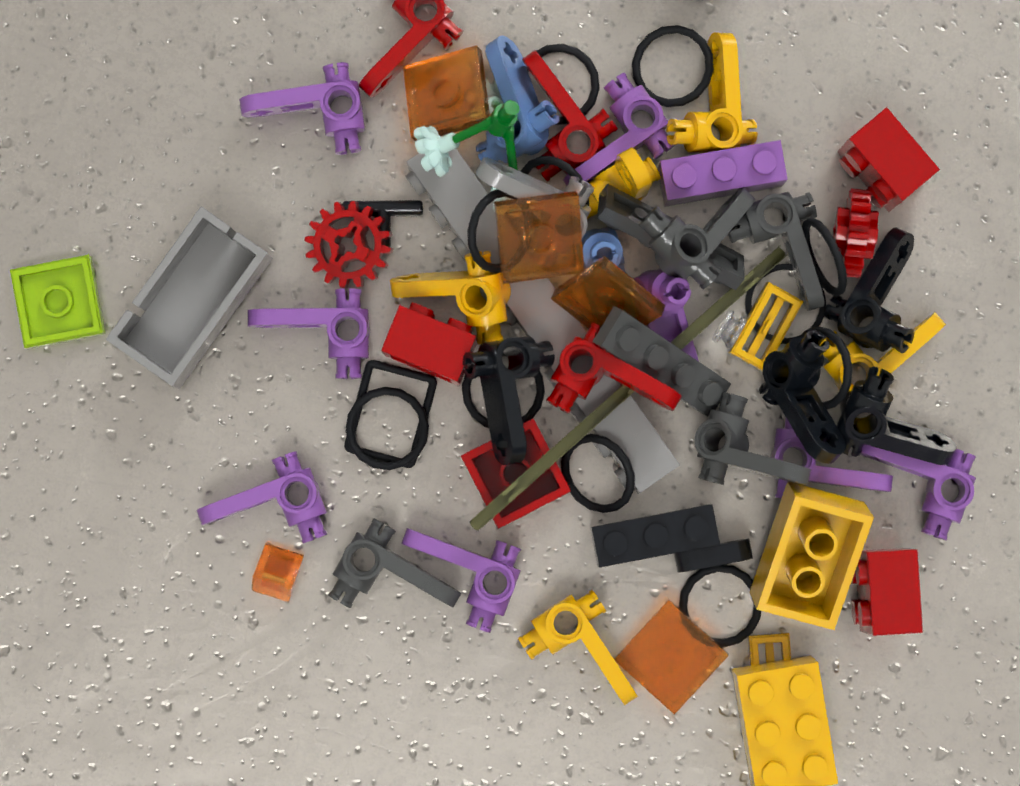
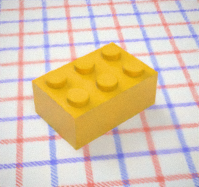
(811, 555)
(785, 723)

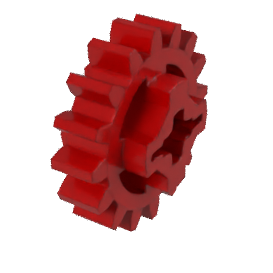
(856, 231)
(339, 261)

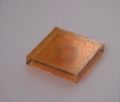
(447, 91)
(539, 237)
(599, 288)
(671, 656)

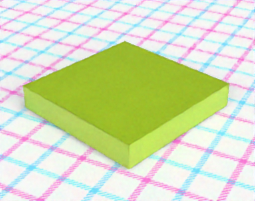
(57, 301)

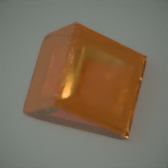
(277, 572)

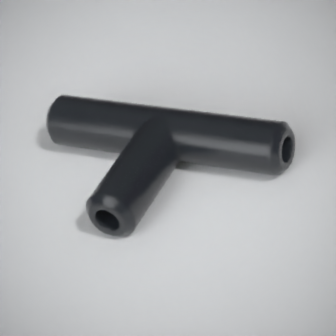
(389, 209)

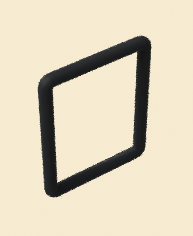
(400, 371)

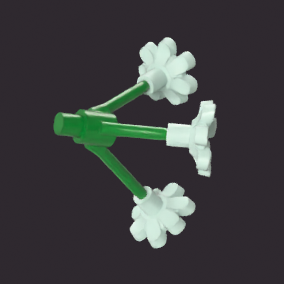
(499, 124)

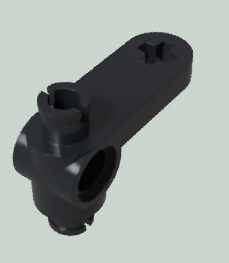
(870, 293)
(791, 383)
(500, 389)
(885, 432)

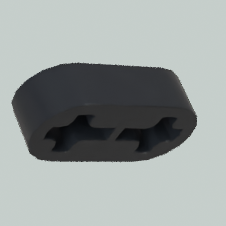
(714, 555)

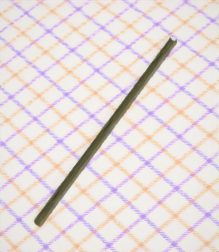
(621, 395)

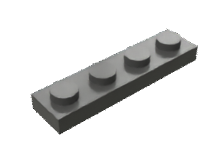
(625, 213)
(662, 360)

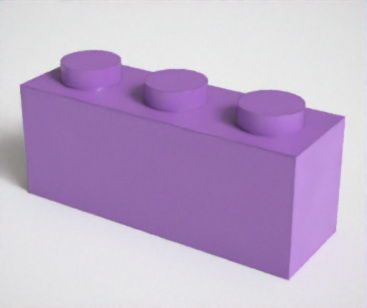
(722, 173)

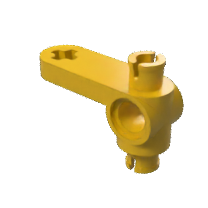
(724, 106)
(628, 175)
(466, 287)
(889, 361)
(547, 637)

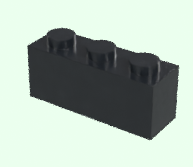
(655, 535)

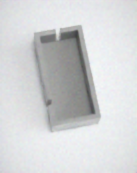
(190, 298)

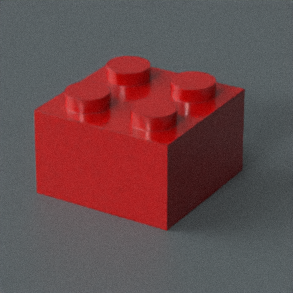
(886, 160)
(429, 343)
(493, 478)
(888, 592)

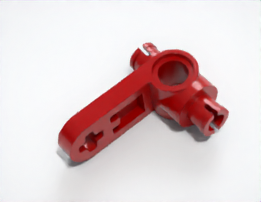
(412, 42)
(572, 114)
(573, 385)

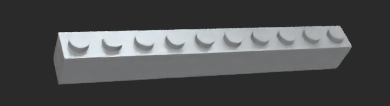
(544, 320)

